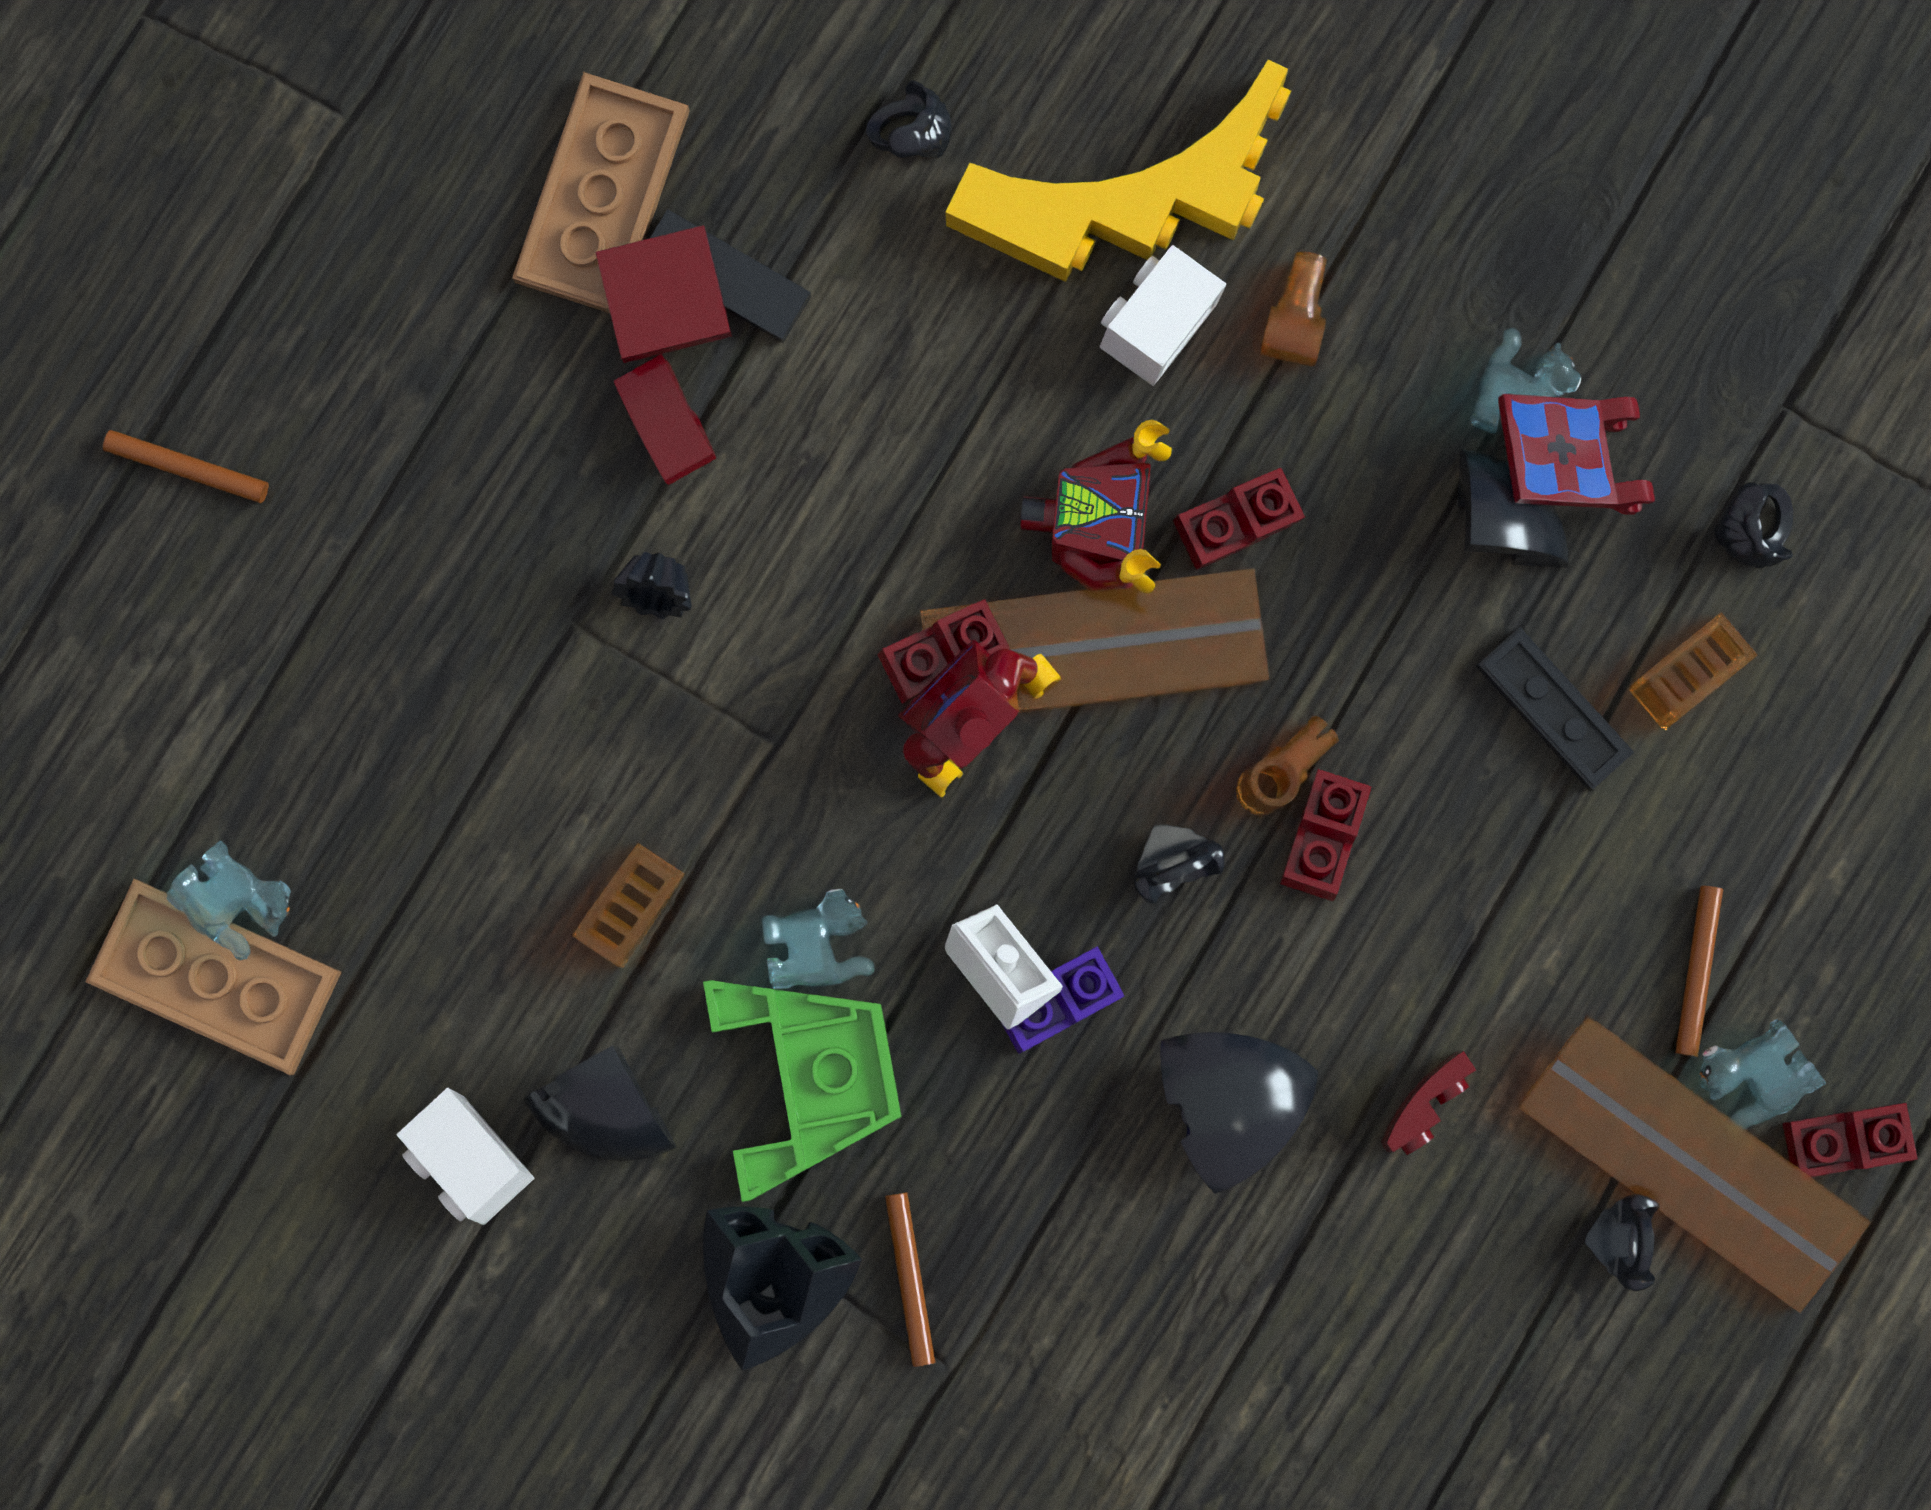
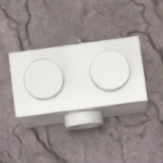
(1161, 314)
(463, 1158)

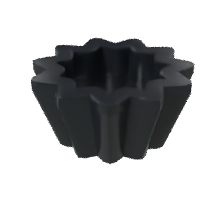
(654, 586)

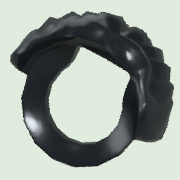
(923, 137)
(1741, 528)
(1175, 857)
(1625, 1240)

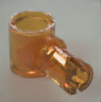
(1295, 325)
(1286, 766)

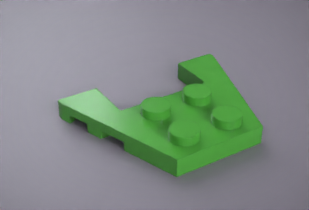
(831, 1074)

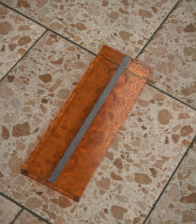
(1136, 643)
(1694, 1164)

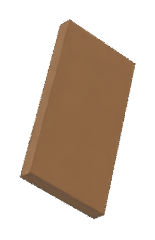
(599, 187)
(250, 1005)

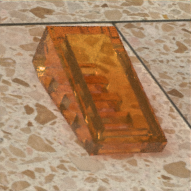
(1667, 696)
(612, 893)

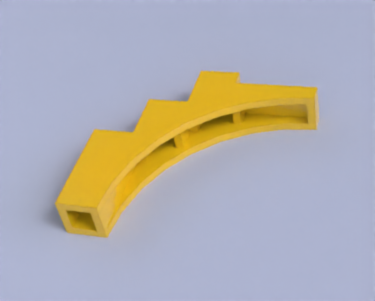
(1205, 184)

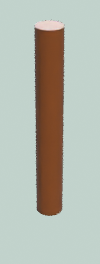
(185, 466)
(1699, 971)
(910, 1279)

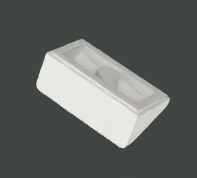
(1001, 965)

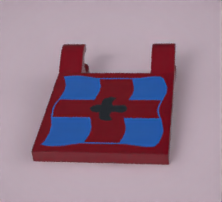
(1562, 452)

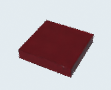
(663, 294)

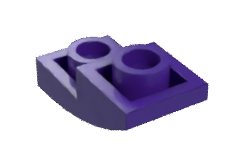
(1085, 990)

